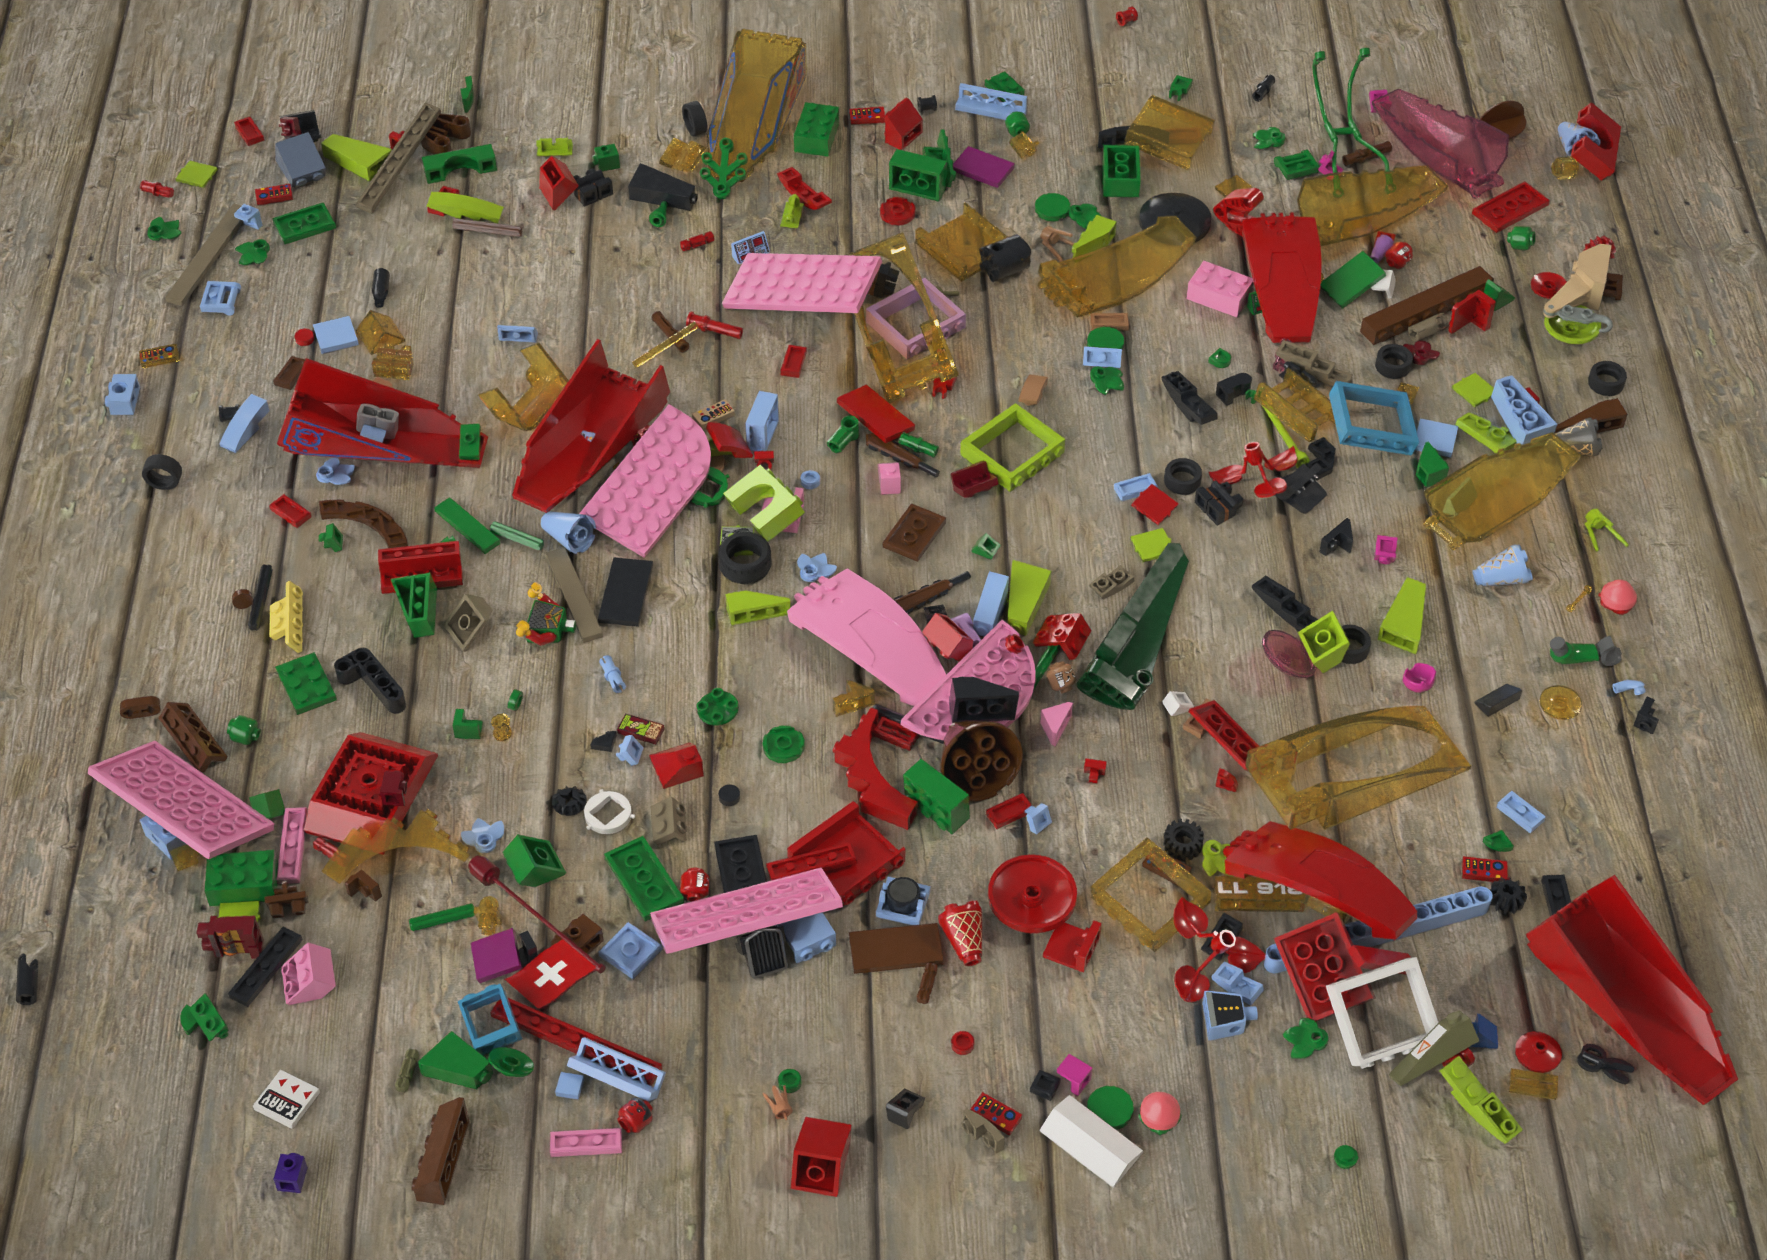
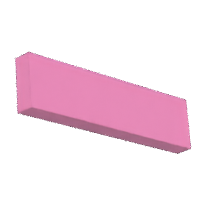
(292, 845)

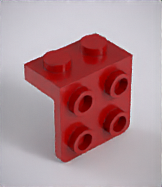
(1474, 308)
(1065, 630)

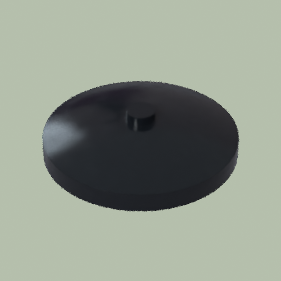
(1186, 208)

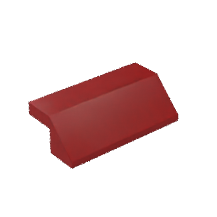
(438, 559)

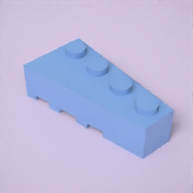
(1521, 411)

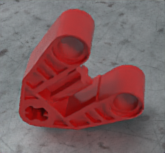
(1237, 207)

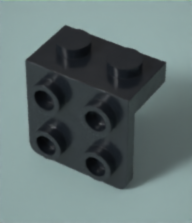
(307, 123)

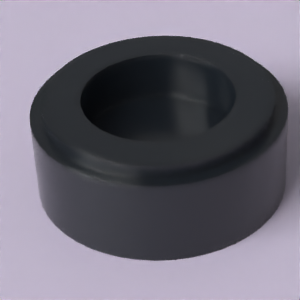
(729, 795)

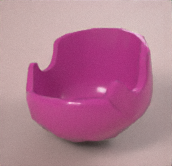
(1419, 678)

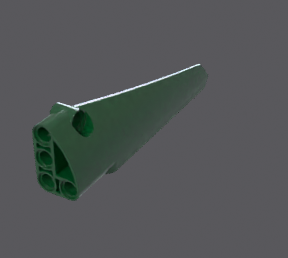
(1129, 651)

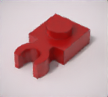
(942, 387)

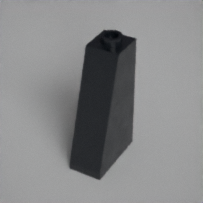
(655, 187)

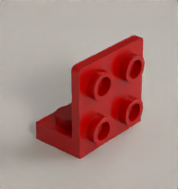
(1073, 945)

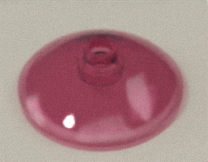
(1287, 654)

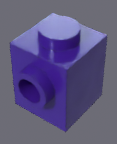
(290, 1173)

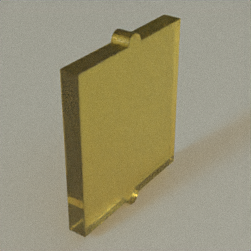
(1232, 184)

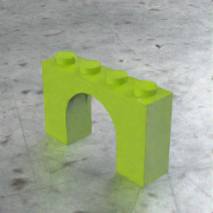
(760, 485)

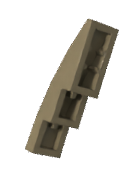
(1310, 362)

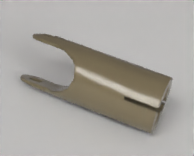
(1425, 328)

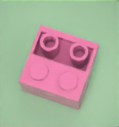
(308, 974)

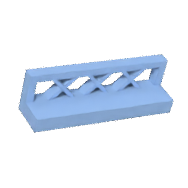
(989, 107)
(611, 1076)

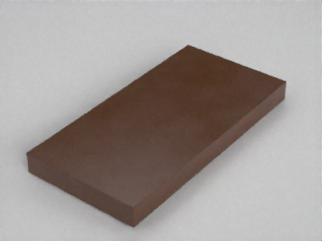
(895, 948)

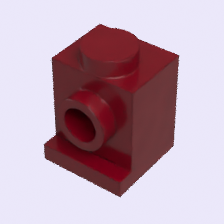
(393, 788)

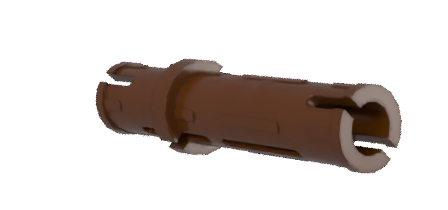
(1361, 155)
(669, 330)

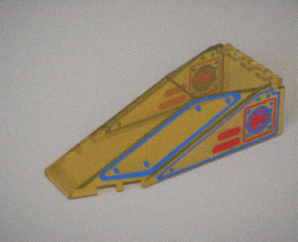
(756, 96)

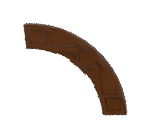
(368, 515)

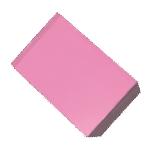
(1055, 720)

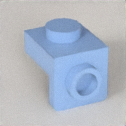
(249, 215)

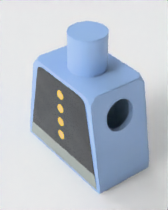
(1226, 1014)

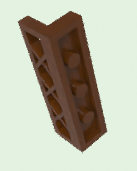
(190, 737)

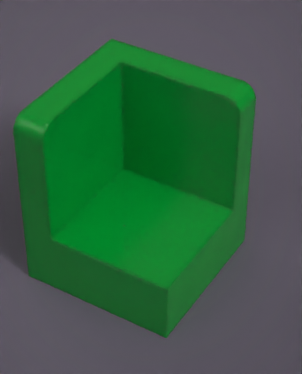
(466, 728)
(268, 804)

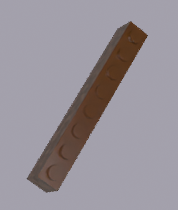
(1433, 301)

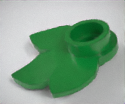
(1269, 138)
(1083, 214)
(166, 230)
(253, 252)
(1106, 379)
(1303, 1038)

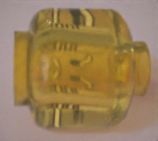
(1564, 167)

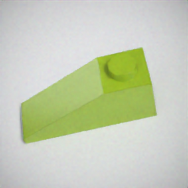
(754, 606)

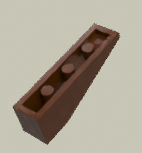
(1608, 413)

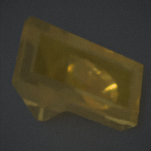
(857, 698)

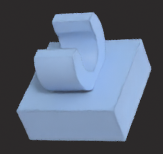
(630, 750)
(1038, 817)

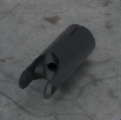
(380, 286)
(26, 981)

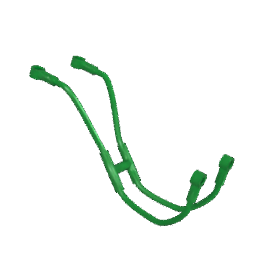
(1352, 129)

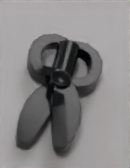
(1608, 1065)

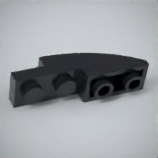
(1187, 399)

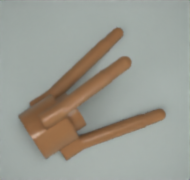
(1051, 236)

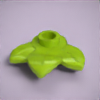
(1214, 860)

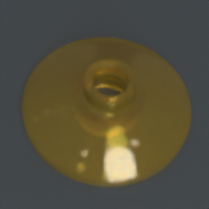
(1560, 702)

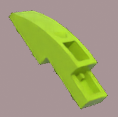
(1480, 1104)

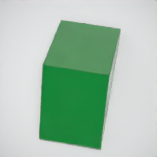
(1498, 294)

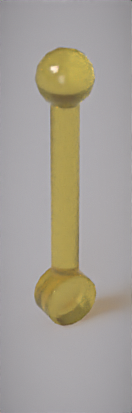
(1587, 590)

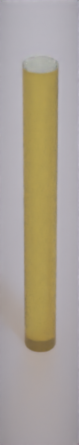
(665, 344)

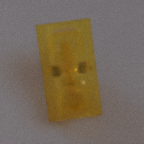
(488, 915)

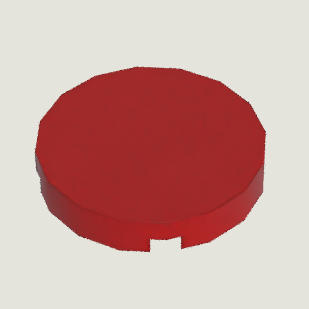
(897, 211)

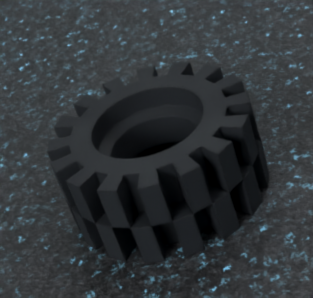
(1183, 829)

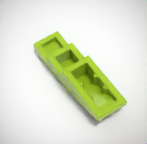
(459, 205)

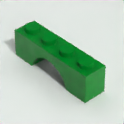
(440, 165)

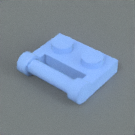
(214, 295)

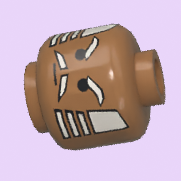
(1061, 677)

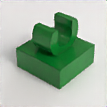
(332, 538)

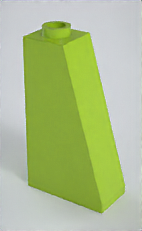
(355, 155)
(1026, 594)
(1404, 619)

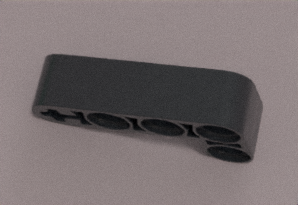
(365, 665)

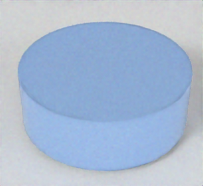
(810, 479)

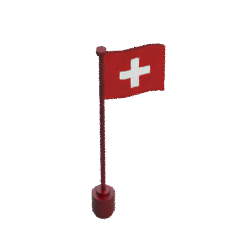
(553, 969)

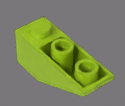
(1097, 235)

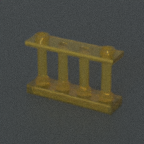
(1288, 413)

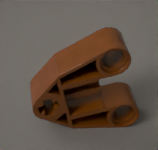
(446, 125)

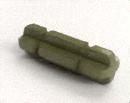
(407, 1070)

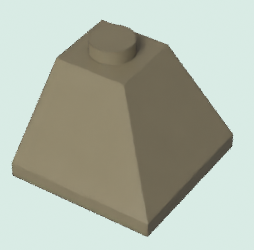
(468, 620)

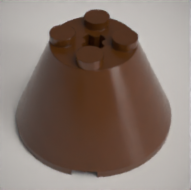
(980, 757)

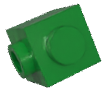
(606, 157)

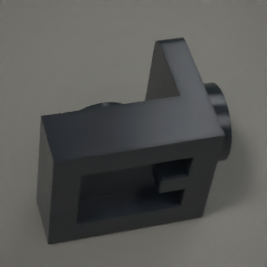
(1645, 719)

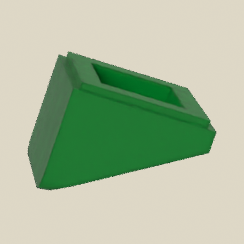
(986, 546)

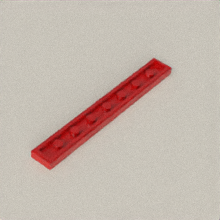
(568, 1036)

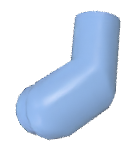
(1625, 685)

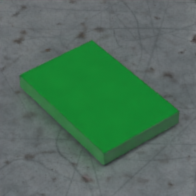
(304, 223)
(1352, 279)

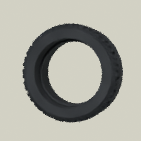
(749, 572)

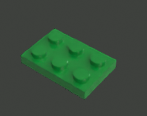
(305, 683)

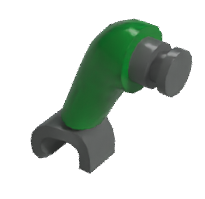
(1572, 653)

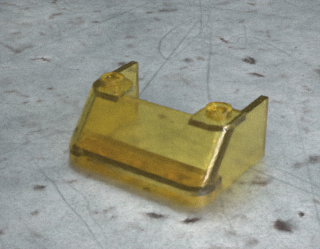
(546, 385)

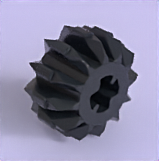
(1508, 895)

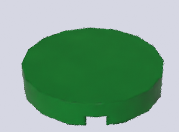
(1052, 206)
(1105, 338)
(783, 744)
(1111, 1105)

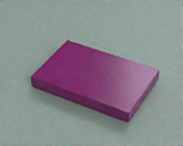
(983, 167)

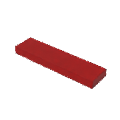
(827, 859)
(1375, 958)

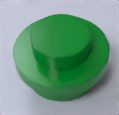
(1345, 1156)

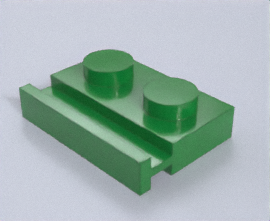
(1004, 83)

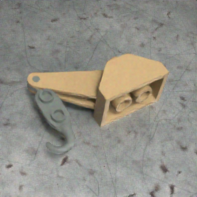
(1583, 288)

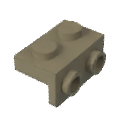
(668, 821)

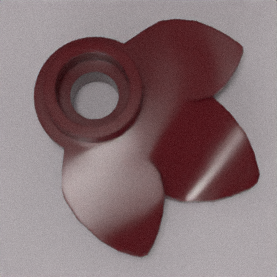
(1422, 352)

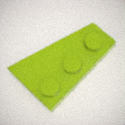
(1485, 433)

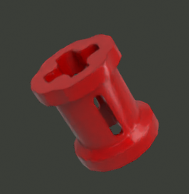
(1126, 16)

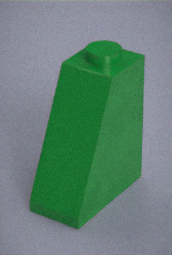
(456, 1063)

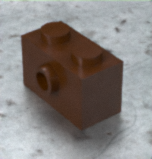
(583, 933)

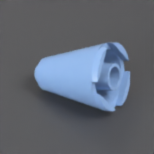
(570, 529)

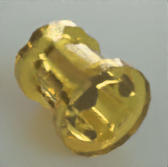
(501, 727)

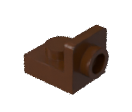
(363, 883)

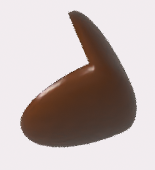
(1507, 117)

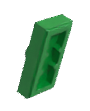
(469, 441)

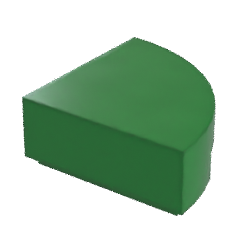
(1498, 841)
(187, 1020)

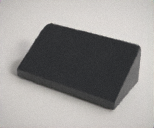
(1499, 699)

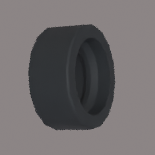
(694, 118)
(1393, 351)
(1607, 368)
(165, 463)
(1182, 465)
(1360, 635)

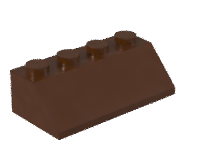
(441, 1152)

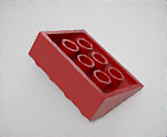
(1318, 957)

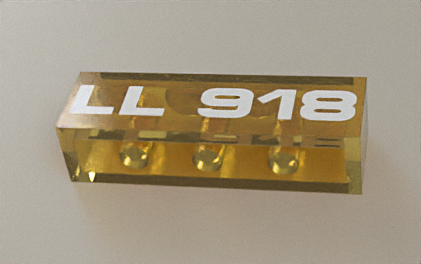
(1255, 895)

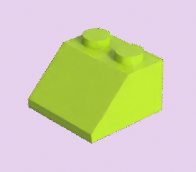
(1325, 642)

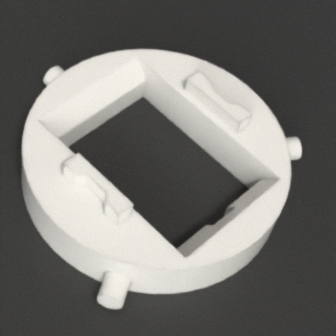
(597, 802)

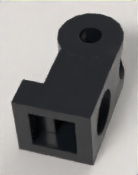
(1233, 387)

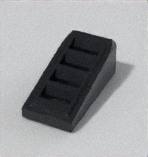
(1230, 922)

